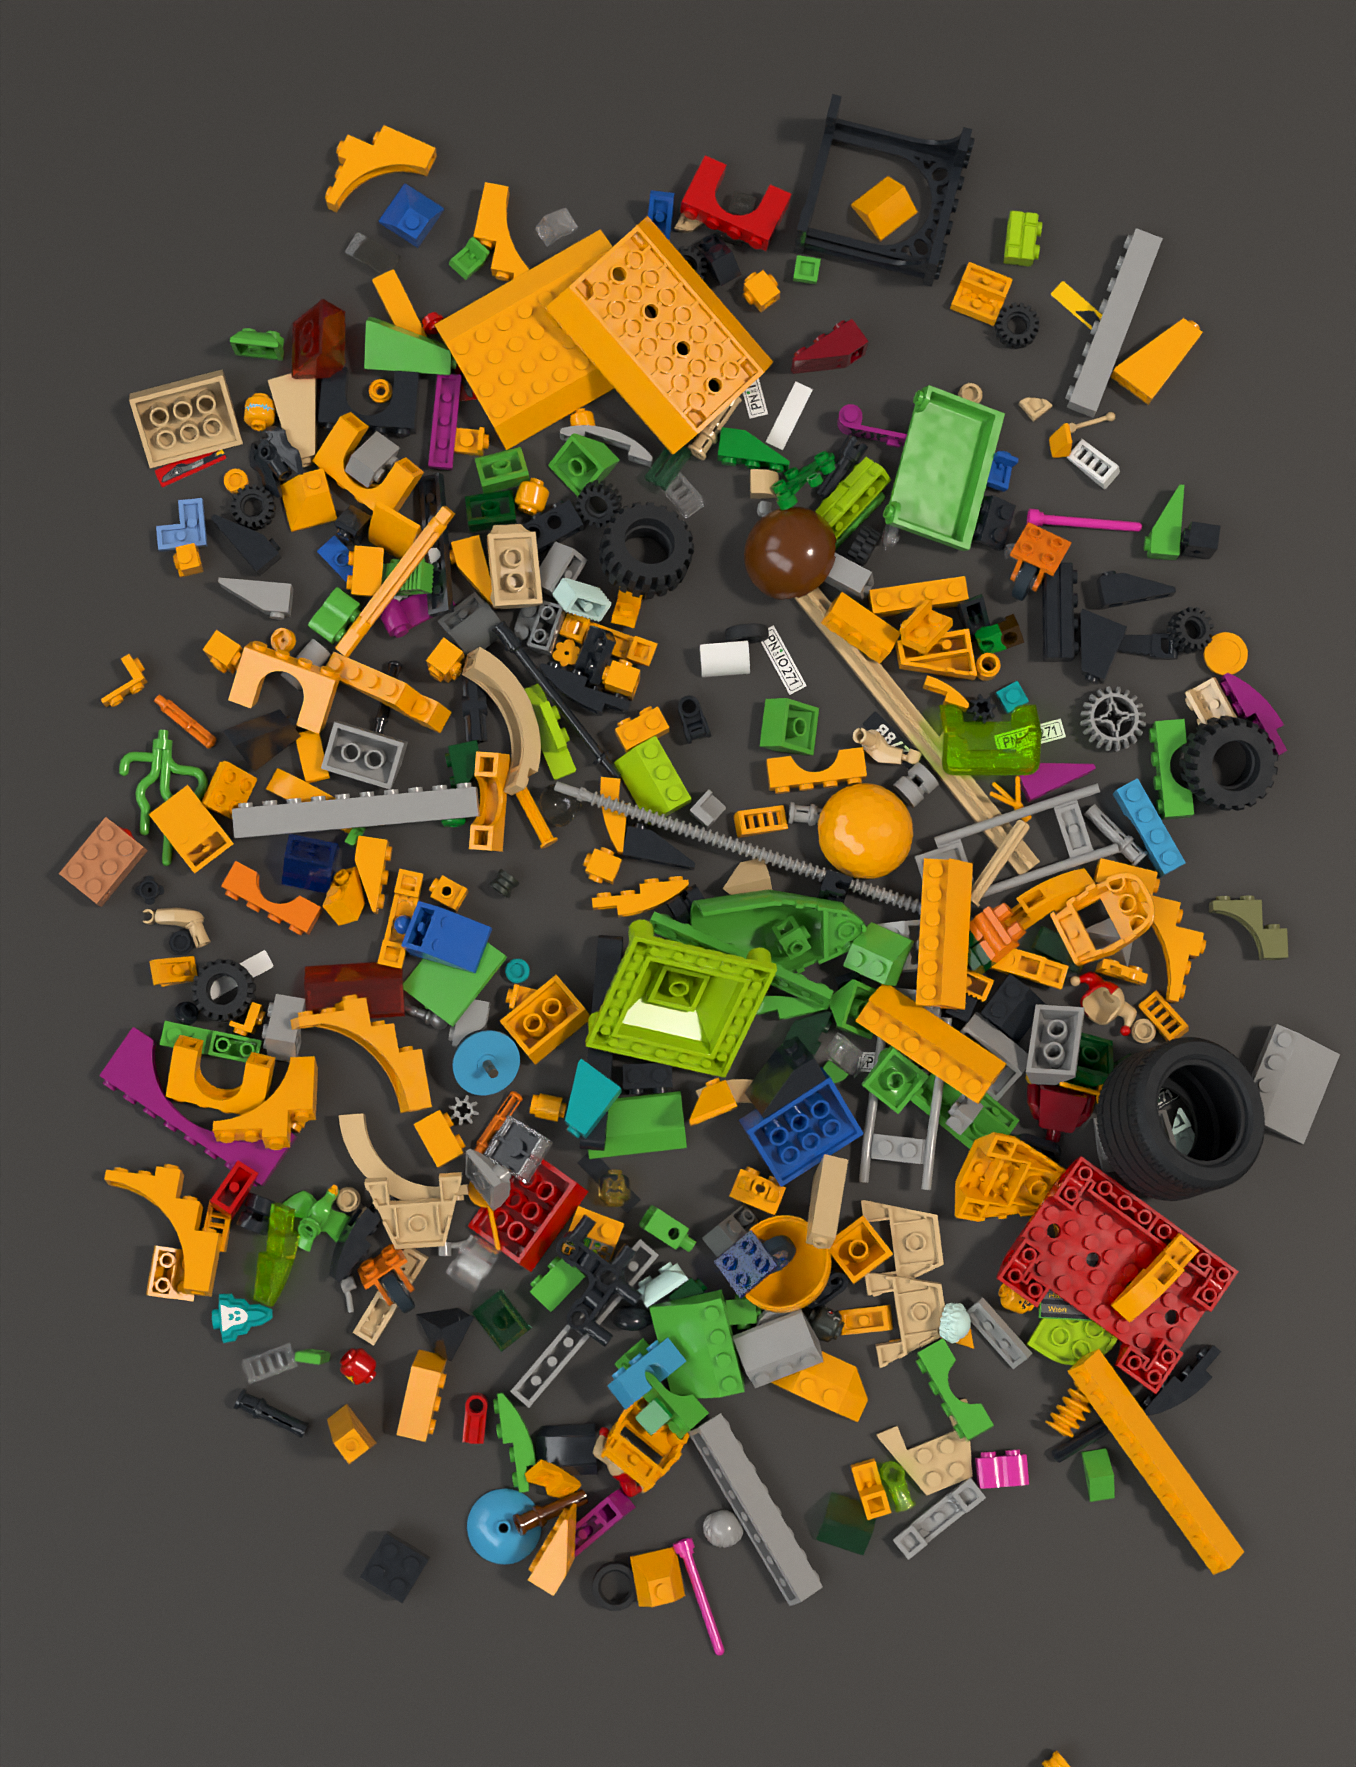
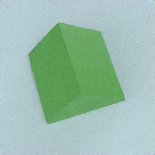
(502, 470)

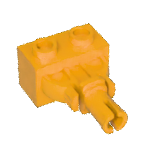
(757, 1191)

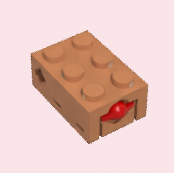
(103, 861)

